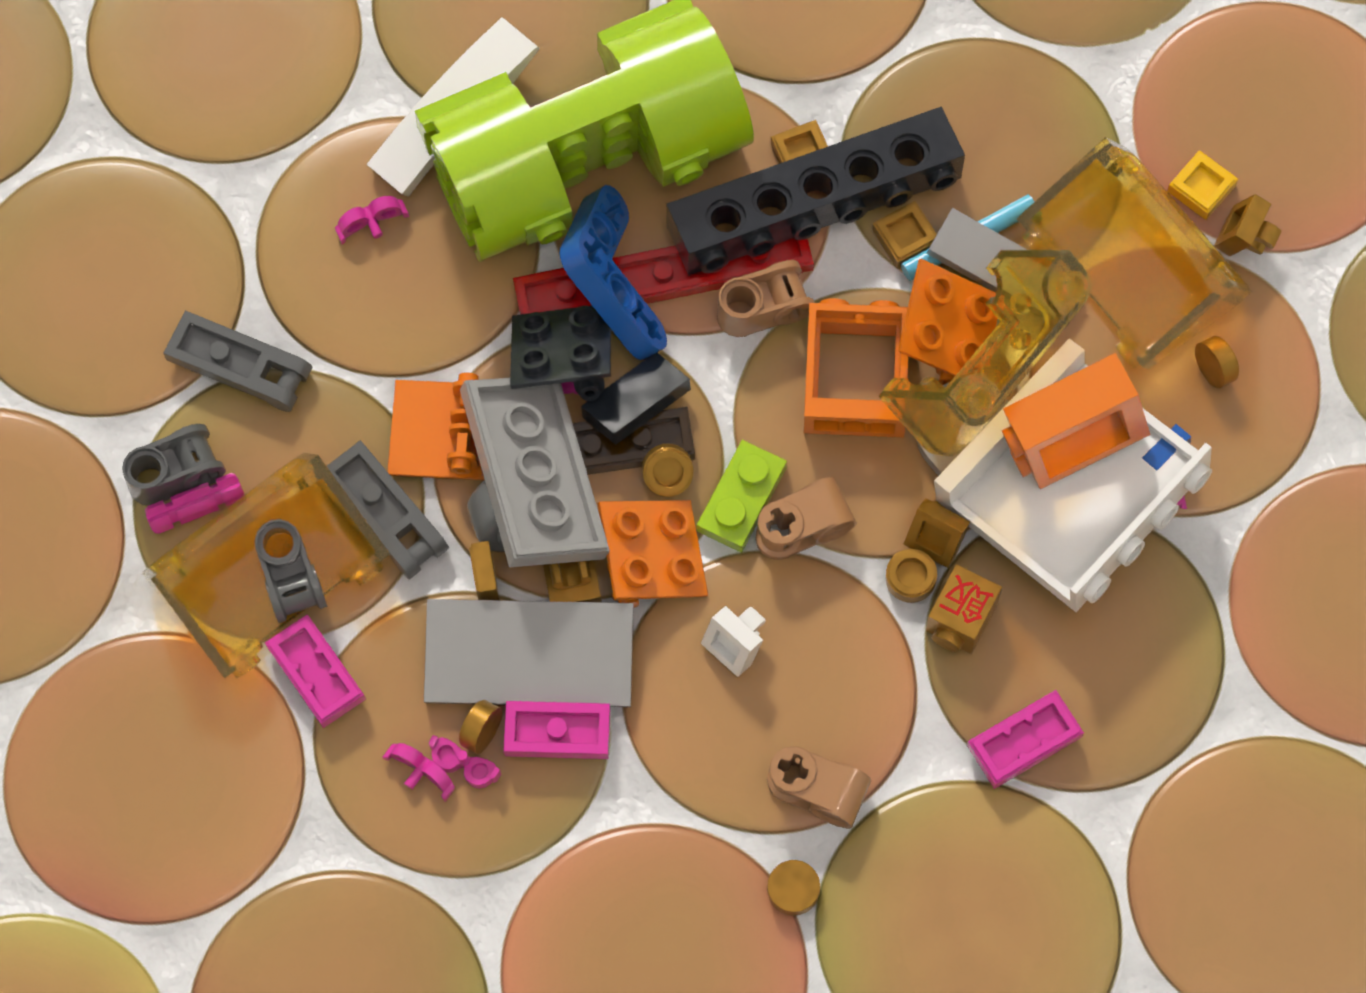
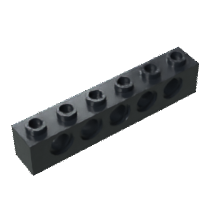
(785, 186)

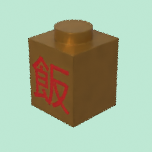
(962, 610)

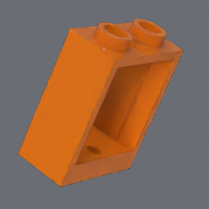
(851, 415)
(1075, 422)

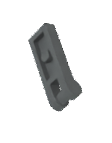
(236, 360)
(387, 508)

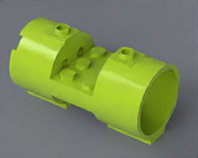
(662, 95)

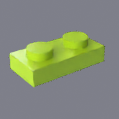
(741, 496)

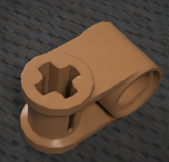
(773, 295)
(812, 516)
(823, 787)

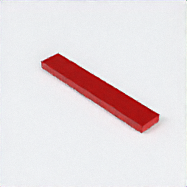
(654, 275)

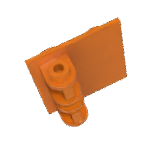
(945, 320)
(432, 431)
(652, 550)

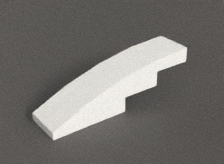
(403, 155)

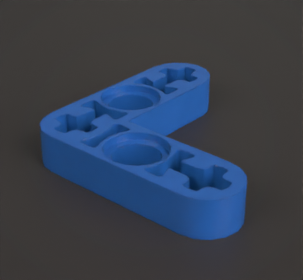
(589, 264)

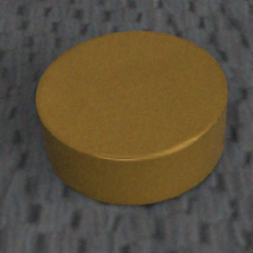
(1217, 361)
(667, 470)
(911, 575)
(480, 726)
(793, 887)

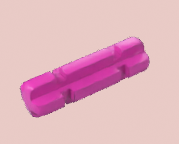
(193, 503)

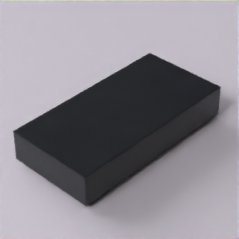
(636, 398)

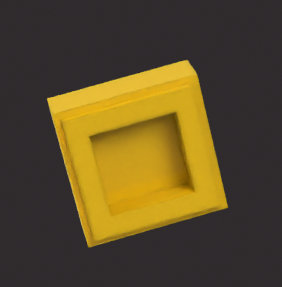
(1202, 185)

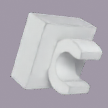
(734, 638)

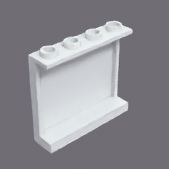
(1082, 524)

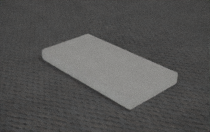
(534, 473)
(528, 652)

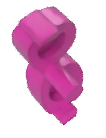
(359, 217)
(450, 757)
(422, 766)

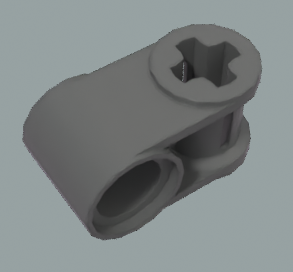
(176, 465)
(288, 573)

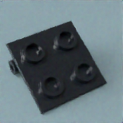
(561, 349)

